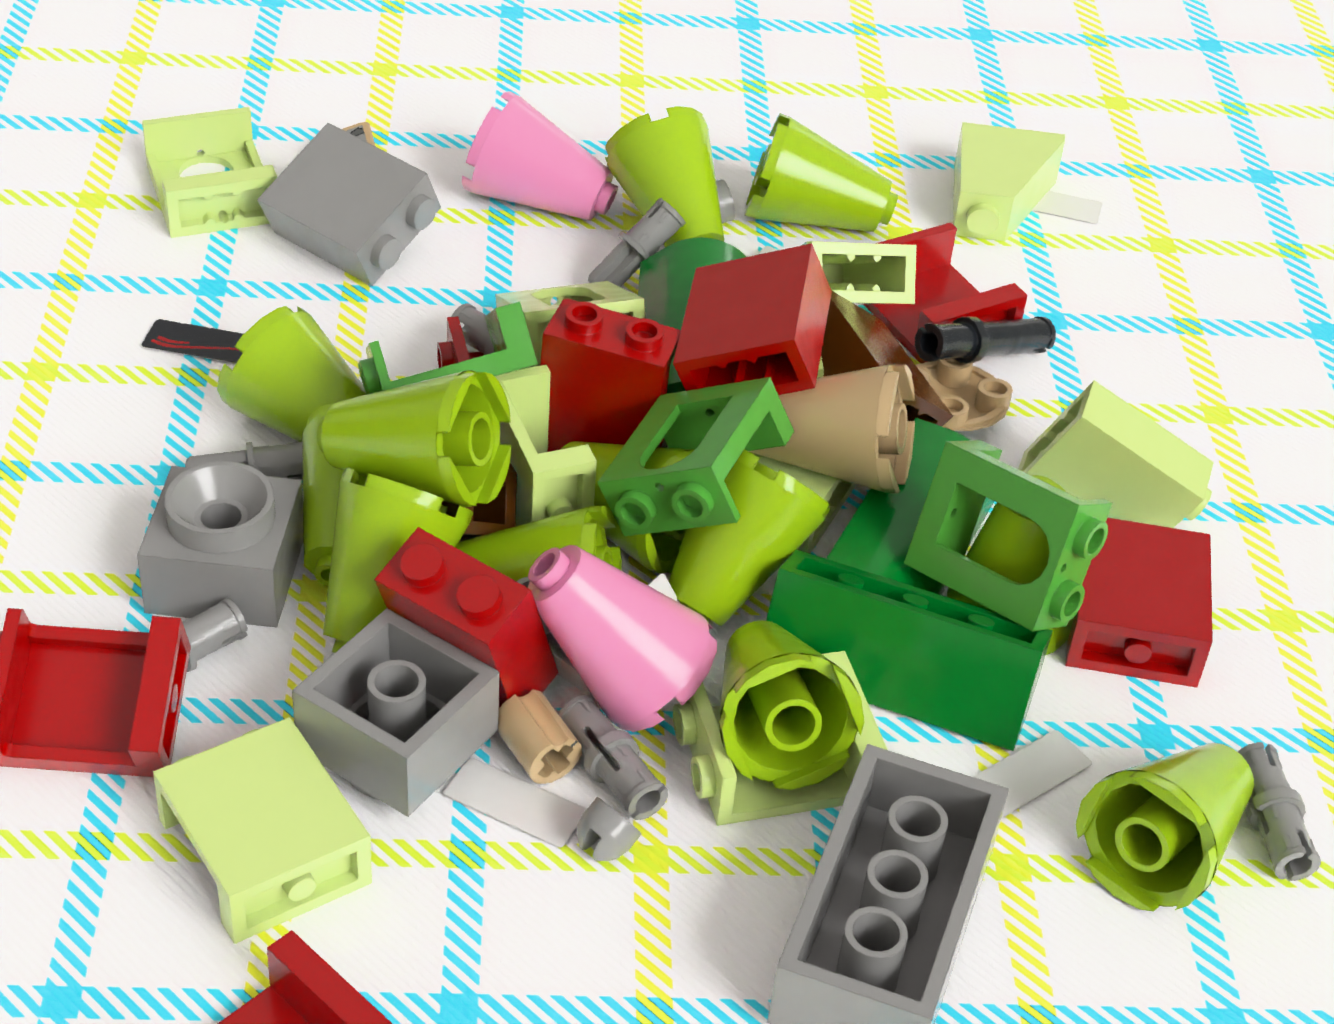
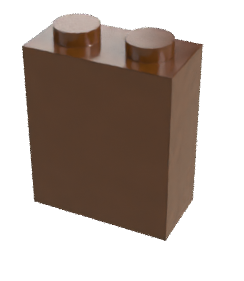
(863, 341)

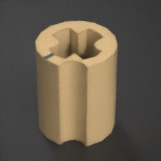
(538, 737)

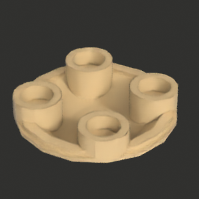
(969, 393)

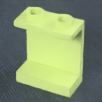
(545, 480)
(740, 799)
(266, 827)

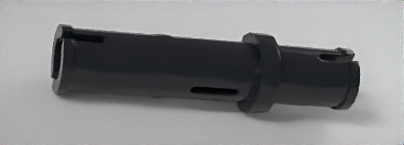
(972, 339)

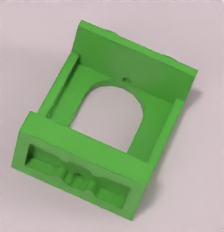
(511, 353)
(693, 491)
(1072, 526)

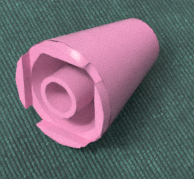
(536, 164)
(621, 635)

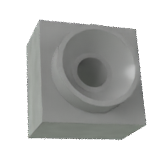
(220, 537)
(397, 711)

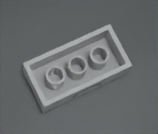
(889, 896)

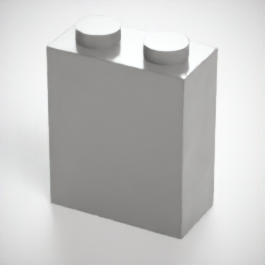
(350, 203)

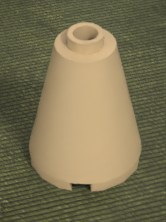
(852, 427)

